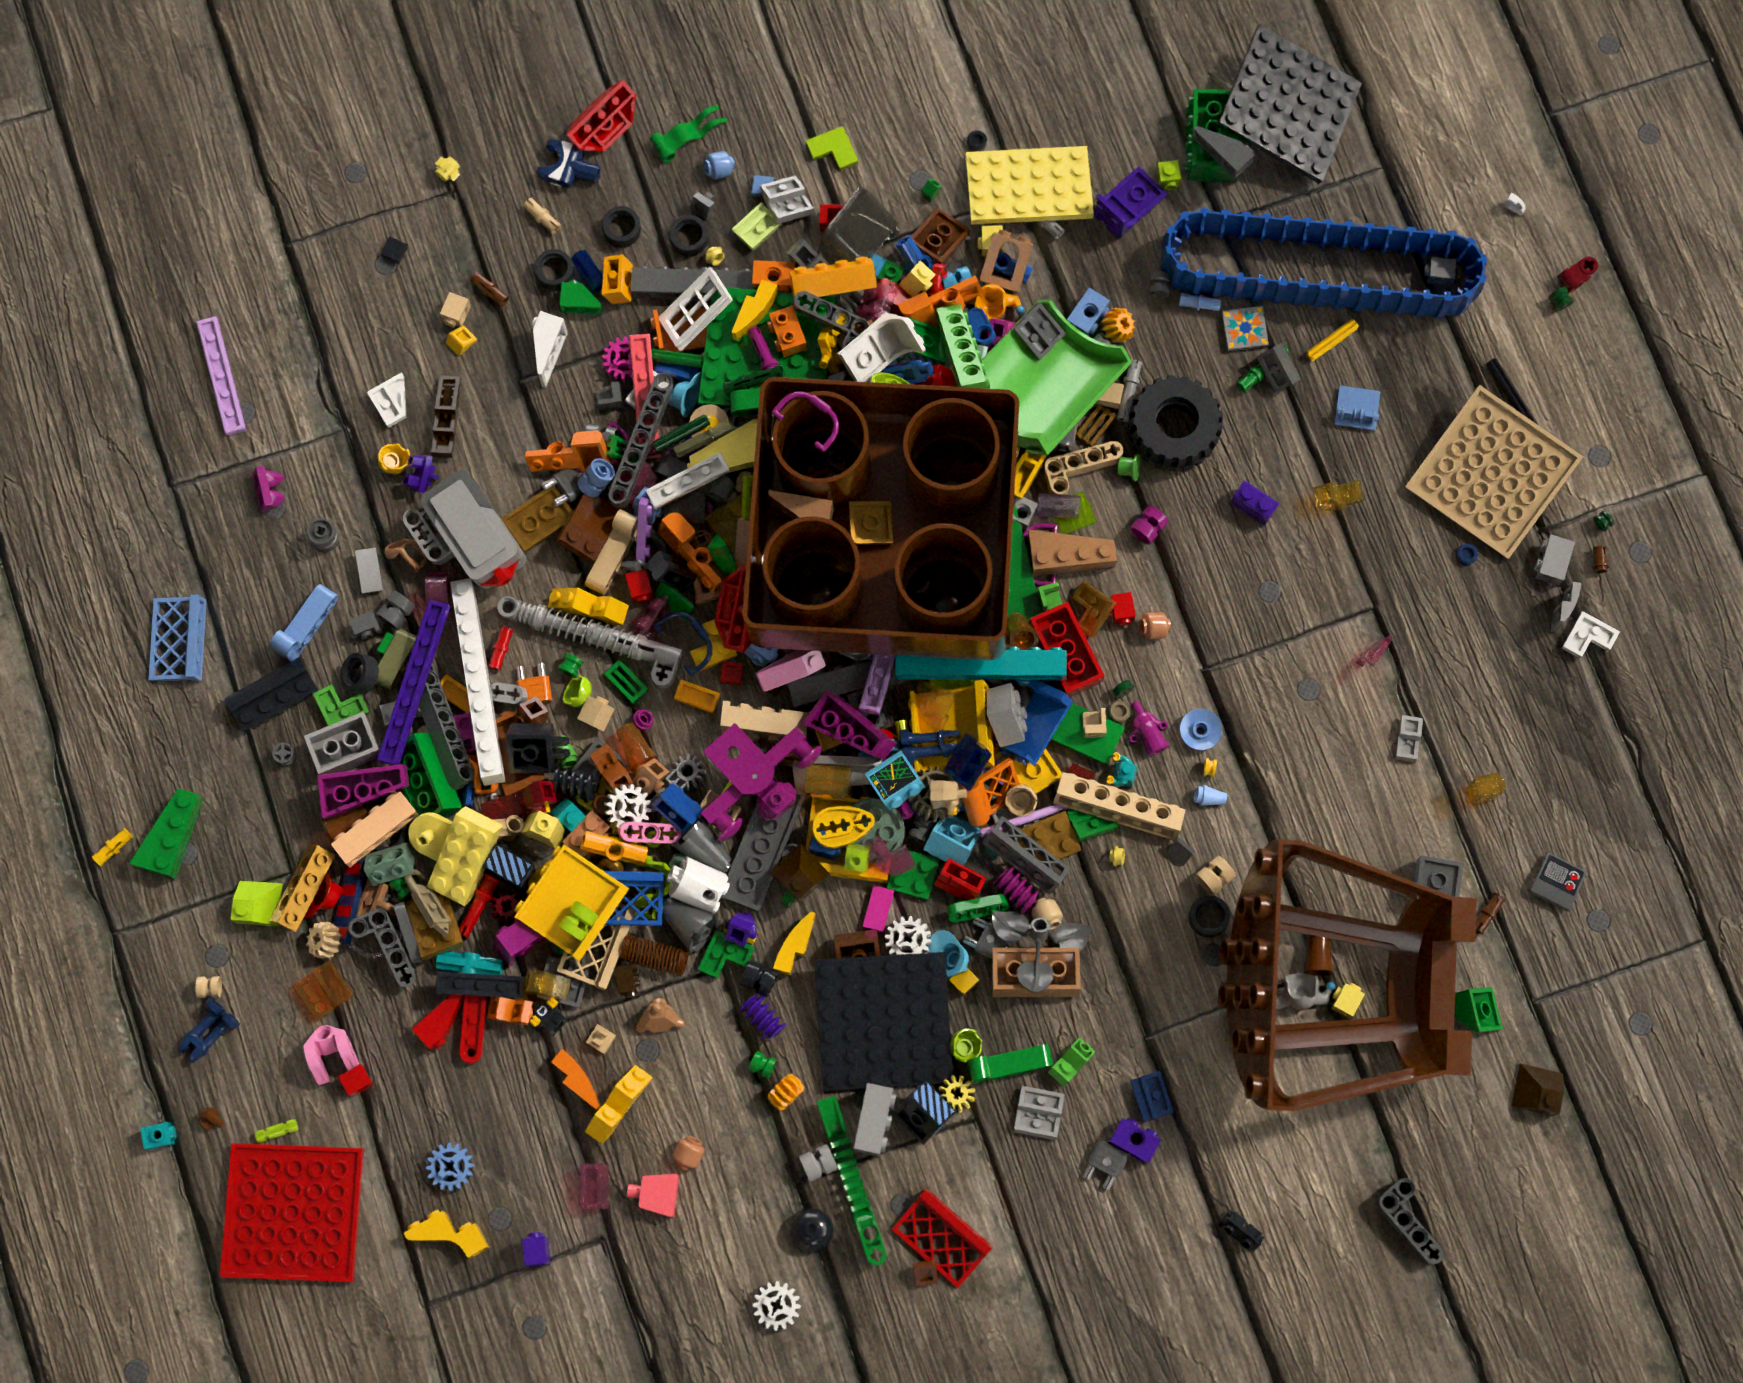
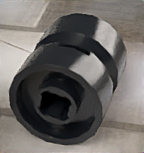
(759, 978)

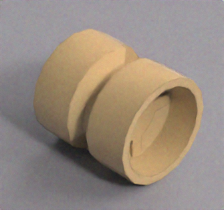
(1208, 878)

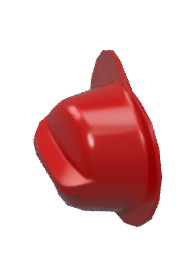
(325, 897)

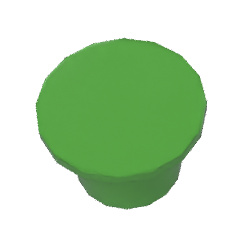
(1129, 467)

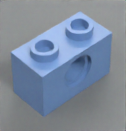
(1093, 303)

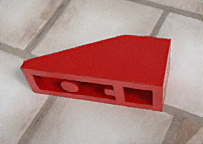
(438, 1023)

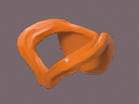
(477, 785)

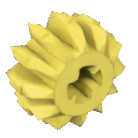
(963, 1091)

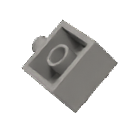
(1006, 715)

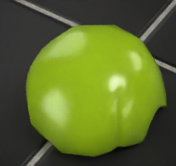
(577, 691)
(965, 1045)

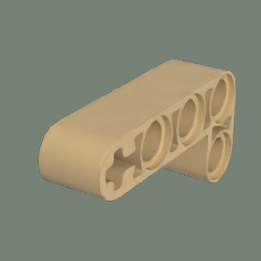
(1084, 464)
(613, 552)

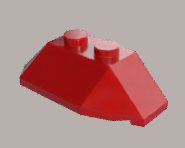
(604, 119)
(729, 612)

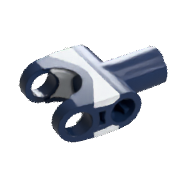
(568, 166)

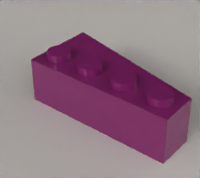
(843, 722)
(355, 788)
(515, 941)

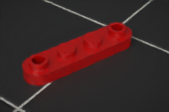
(473, 1027)

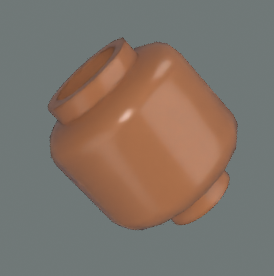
(1154, 625)
(688, 1153)

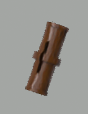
(489, 289)
(1489, 912)

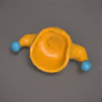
(995, 301)

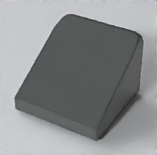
(1180, 852)

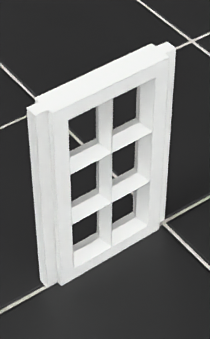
(680, 303)

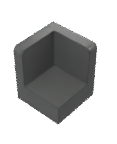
(610, 398)

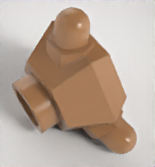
(659, 1017)

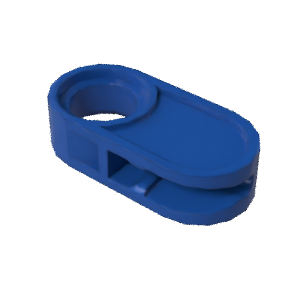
(979, 324)

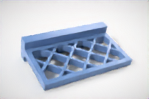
(194, 634)

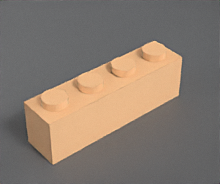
(374, 829)

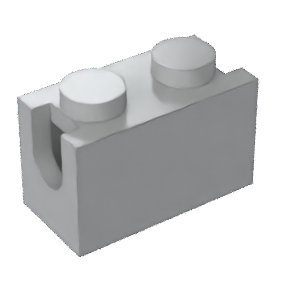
(1554, 559)

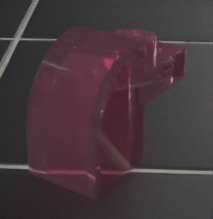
(438, 587)
(892, 862)

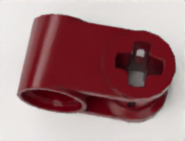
(1576, 275)

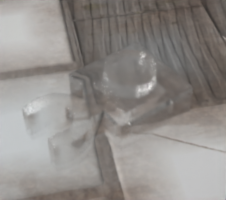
(540, 849)

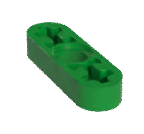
(977, 908)

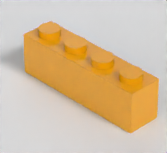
(834, 278)

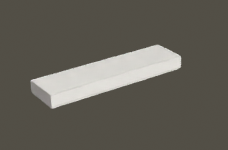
(687, 481)

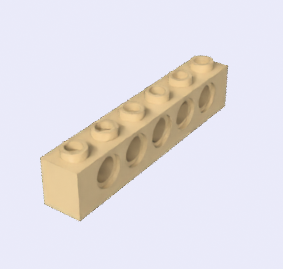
(1125, 814)

